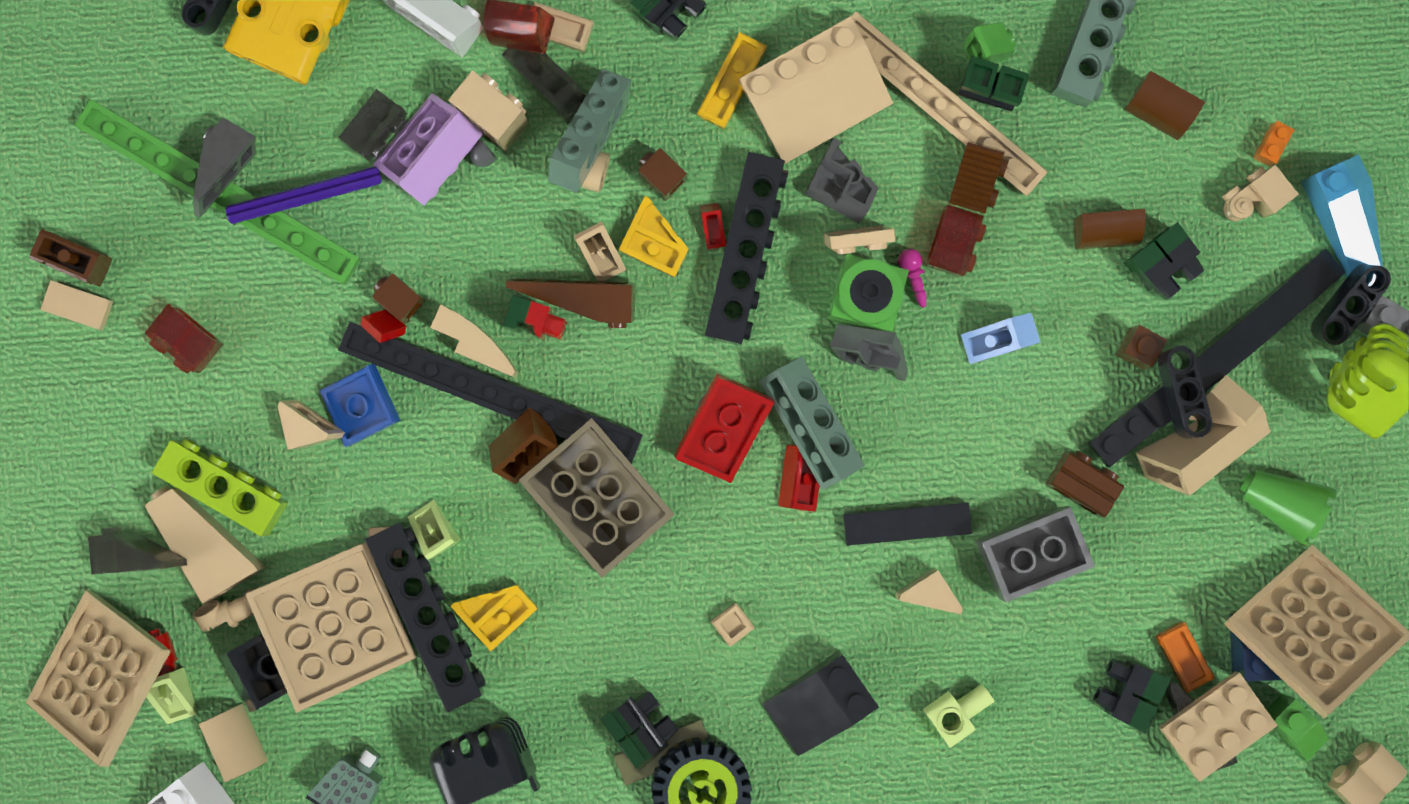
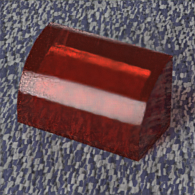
(517, 26)

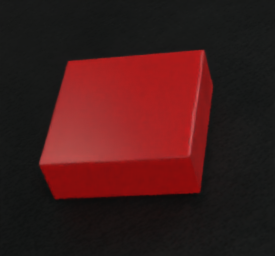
(383, 326)

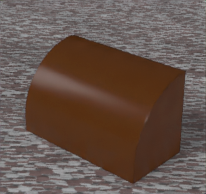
(1164, 105)
(1109, 229)
(522, 446)

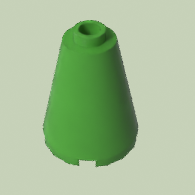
(1289, 503)

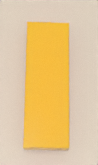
(725, 89)

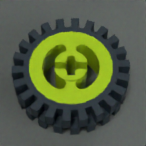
(699, 755)

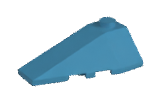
(1347, 213)

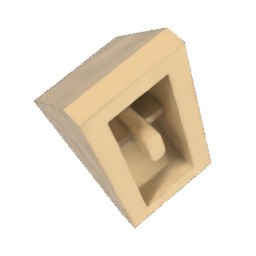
(600, 252)
(1231, 404)
(304, 426)
(930, 591)

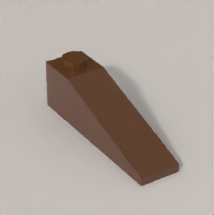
(593, 299)

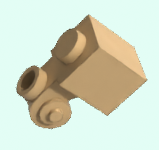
(1266, 191)

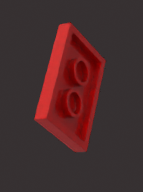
(724, 428)

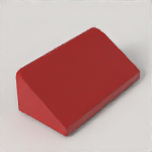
(798, 484)

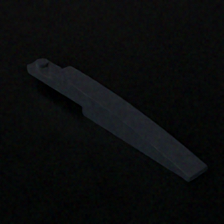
(1222, 354)

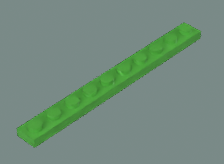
(183, 172)

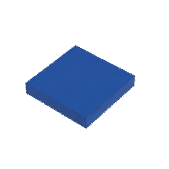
(360, 405)

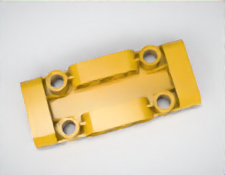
(280, 31)

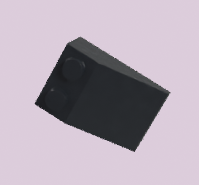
(254, 673)
(820, 704)

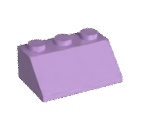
(428, 149)

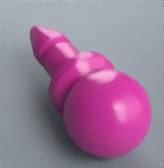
(912, 260)

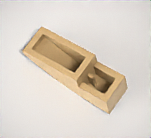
(472, 341)

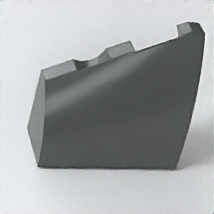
(842, 184)
(870, 349)

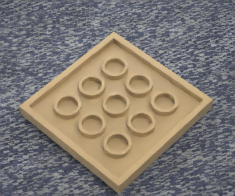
(330, 626)
(1318, 631)
(97, 678)

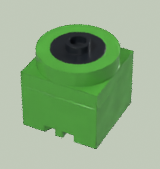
(867, 293)

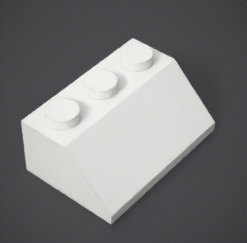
(442, 20)

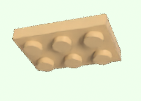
(1217, 726)

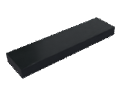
(907, 524)

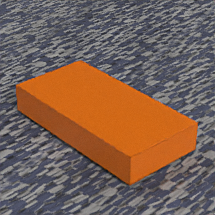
(1184, 657)

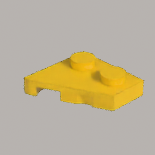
(654, 241)
(495, 614)

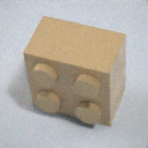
(496, 115)

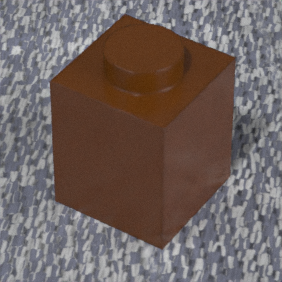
(661, 173)
(397, 297)
(1141, 347)

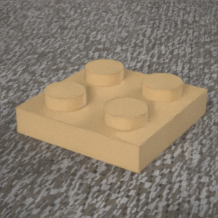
(869, 237)

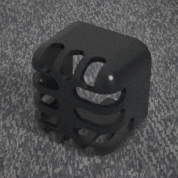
(485, 770)

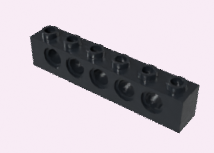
(756, 170)
(451, 692)

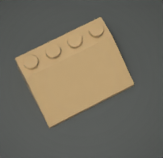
(816, 90)

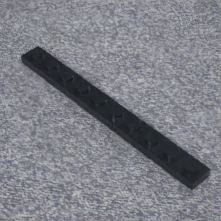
(477, 386)

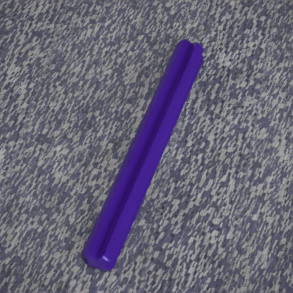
(303, 195)

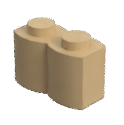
(1368, 775)

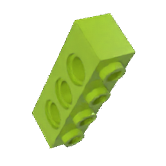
(174, 469)

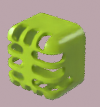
(1366, 390)

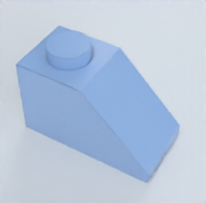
(1000, 338)

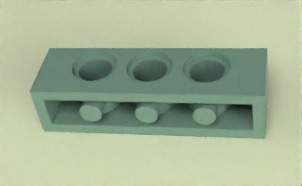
(1070, 82)
(589, 130)
(812, 423)

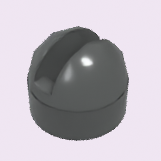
(482, 155)

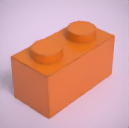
(1273, 143)

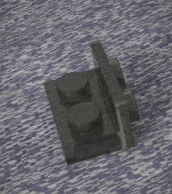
(374, 126)

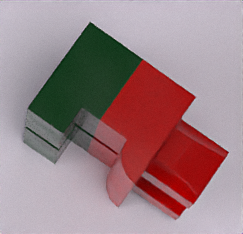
(535, 316)

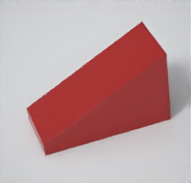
(713, 226)

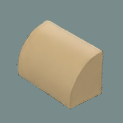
(233, 742)

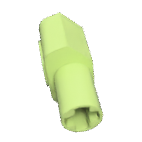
(965, 709)

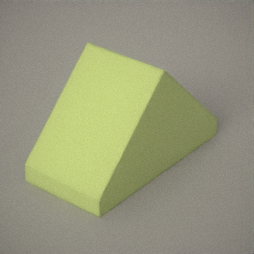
(432, 530)
(172, 696)

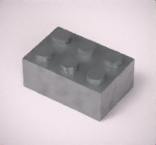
(1035, 553)

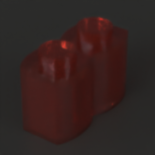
(955, 241)
(183, 339)

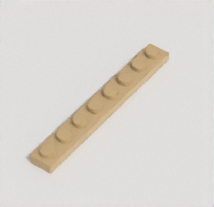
(946, 105)

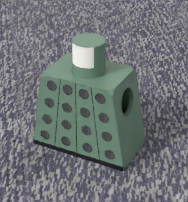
(349, 781)

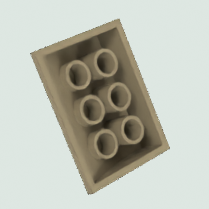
(596, 497)

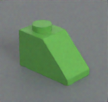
(990, 43)
(1297, 726)

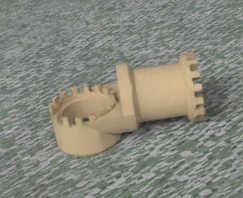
(216, 613)

